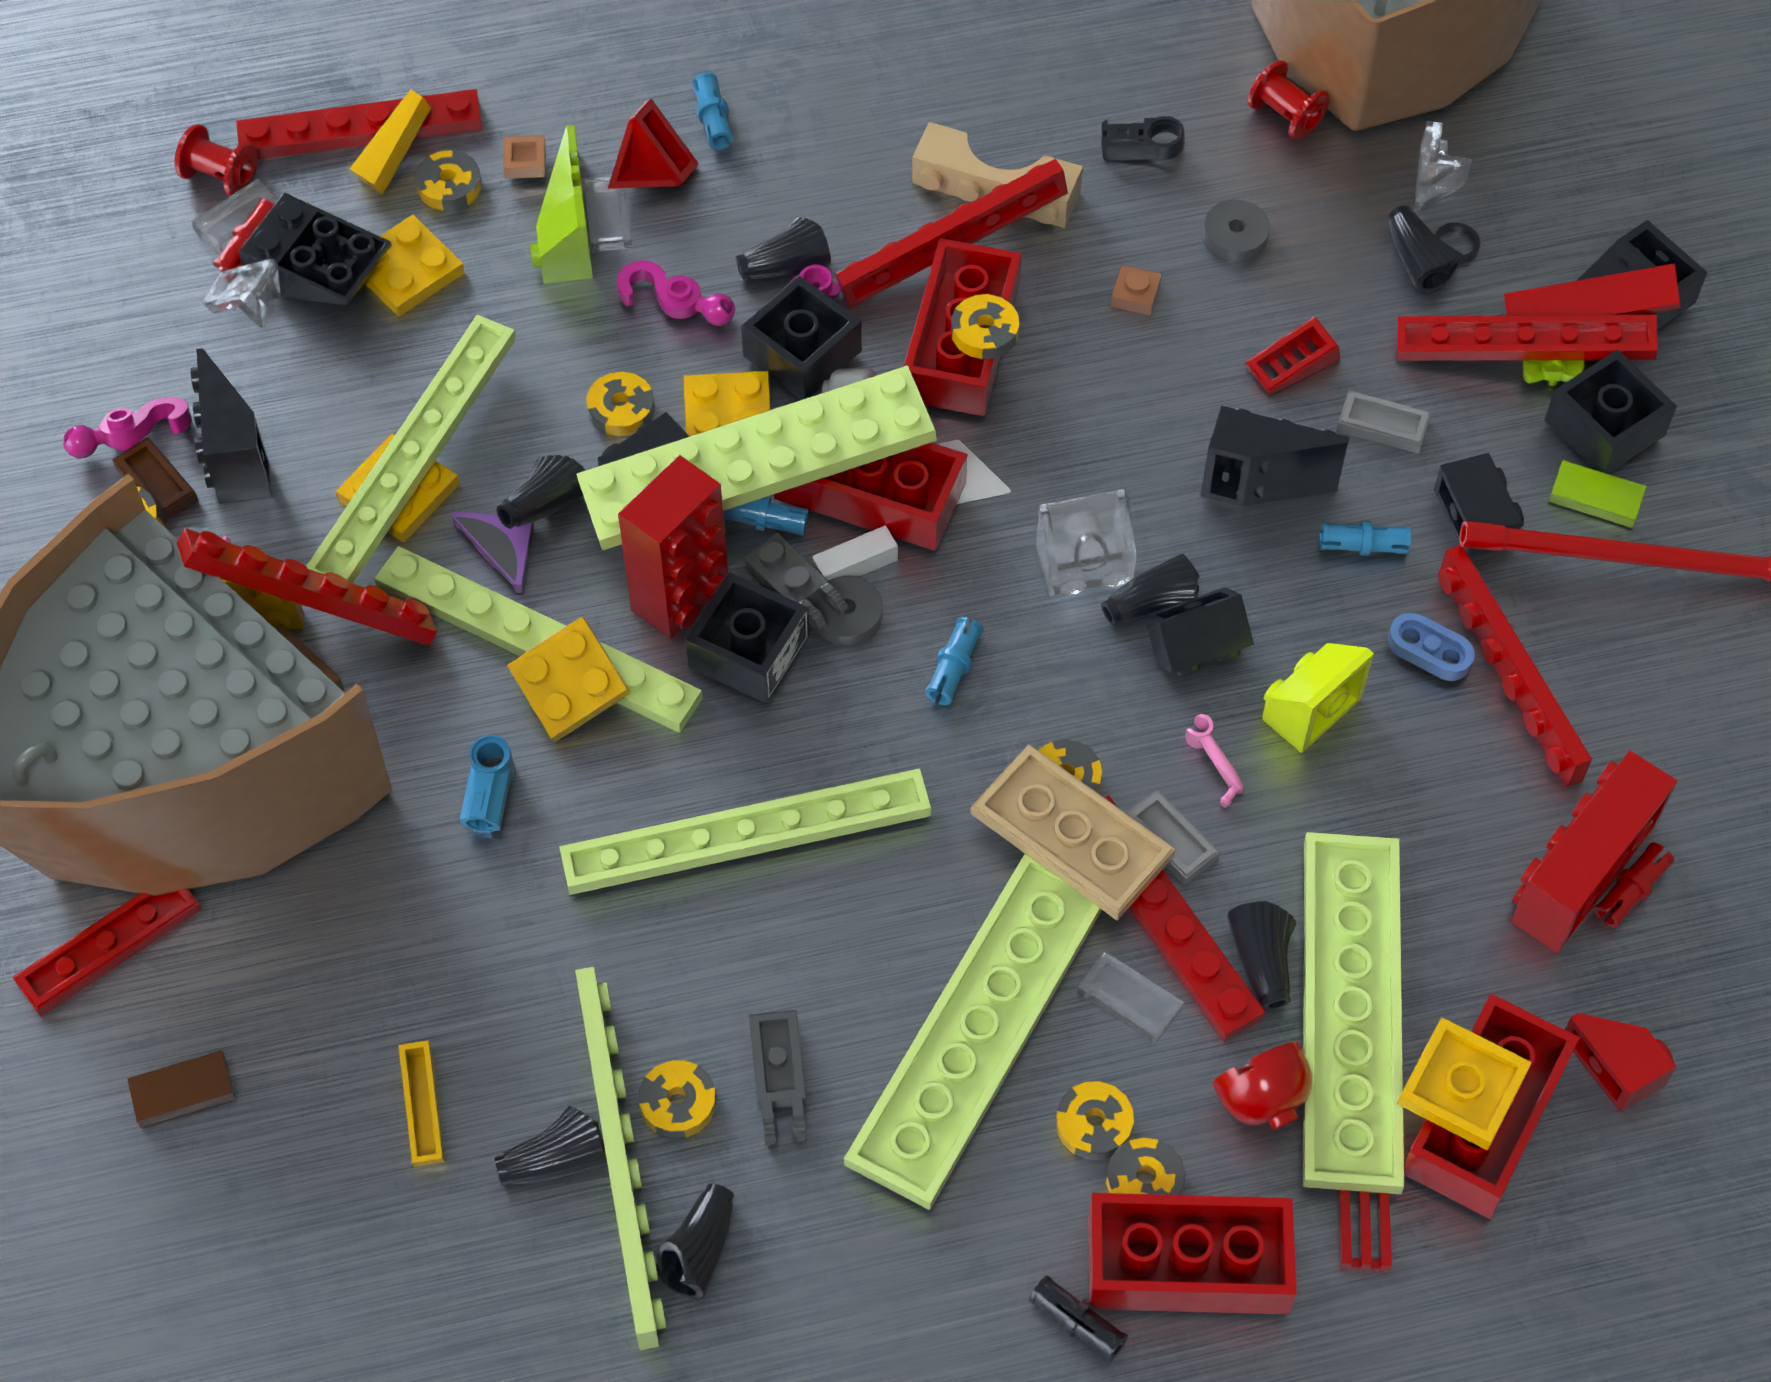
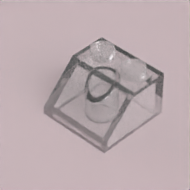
(1086, 542)

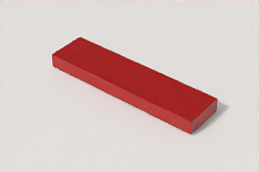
(1615, 294)
(103, 947)

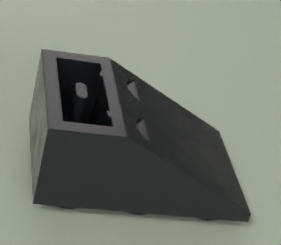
(1650, 248)
(314, 251)
(230, 437)
(1269, 459)

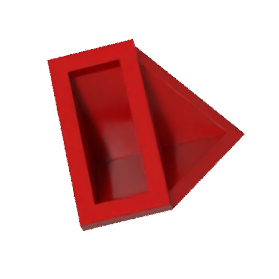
(651, 152)

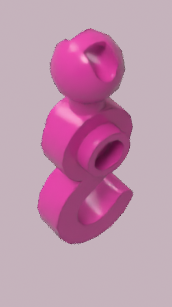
(677, 296)
(126, 428)

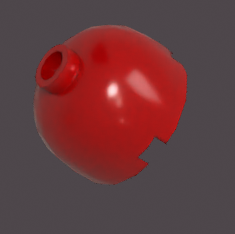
(1267, 1087)

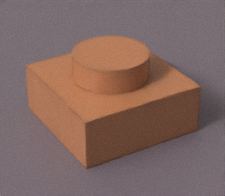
(524, 156)
(1136, 290)

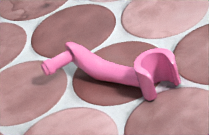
(1221, 762)

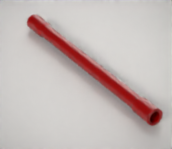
(1499, 538)

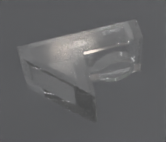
(1437, 172)
(248, 287)

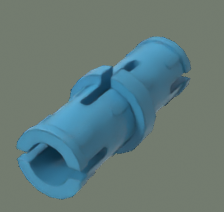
(712, 111)
(770, 515)
(1364, 538)
(954, 661)

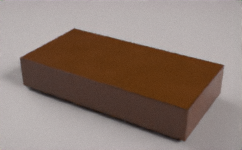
(157, 476)
(181, 1089)

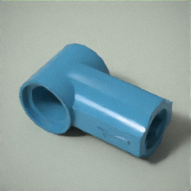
(487, 786)

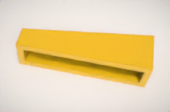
(389, 145)
(421, 1103)

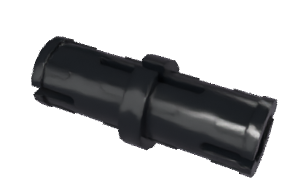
(1052, 1299)

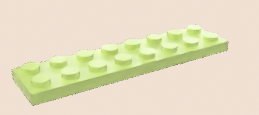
(774, 447)
(1353, 1014)
(973, 1035)

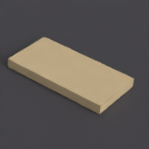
(1073, 832)

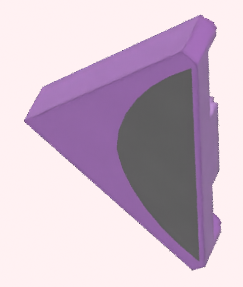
(500, 546)

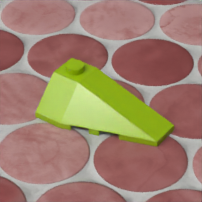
(562, 224)

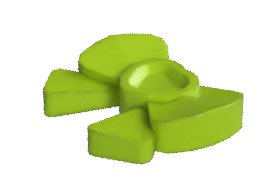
(1551, 370)

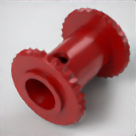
(1288, 99)
(199, 154)

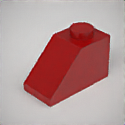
(1621, 1058)

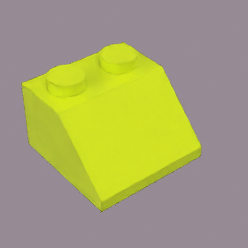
(1317, 693)

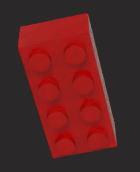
(941, 370)
(906, 492)
(674, 546)
(1591, 850)
(1465, 1169)
(1191, 1253)

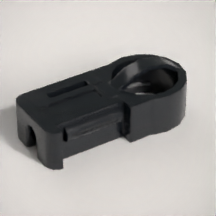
(1134, 140)

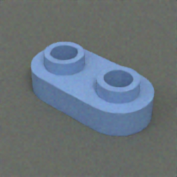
(1431, 646)

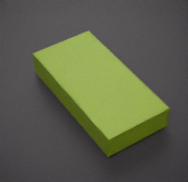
(1597, 494)

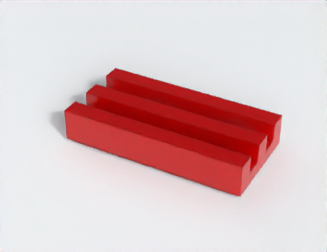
(1365, 1261)

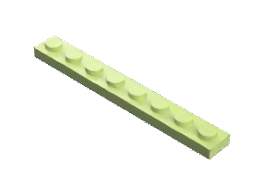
(413, 450)
(521, 629)
(744, 831)
(623, 1173)

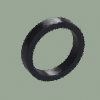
(1460, 227)

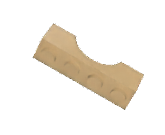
(949, 166)

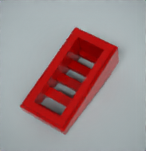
(1310, 331)

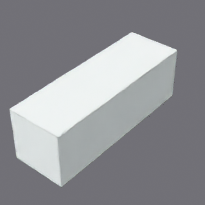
(858, 555)

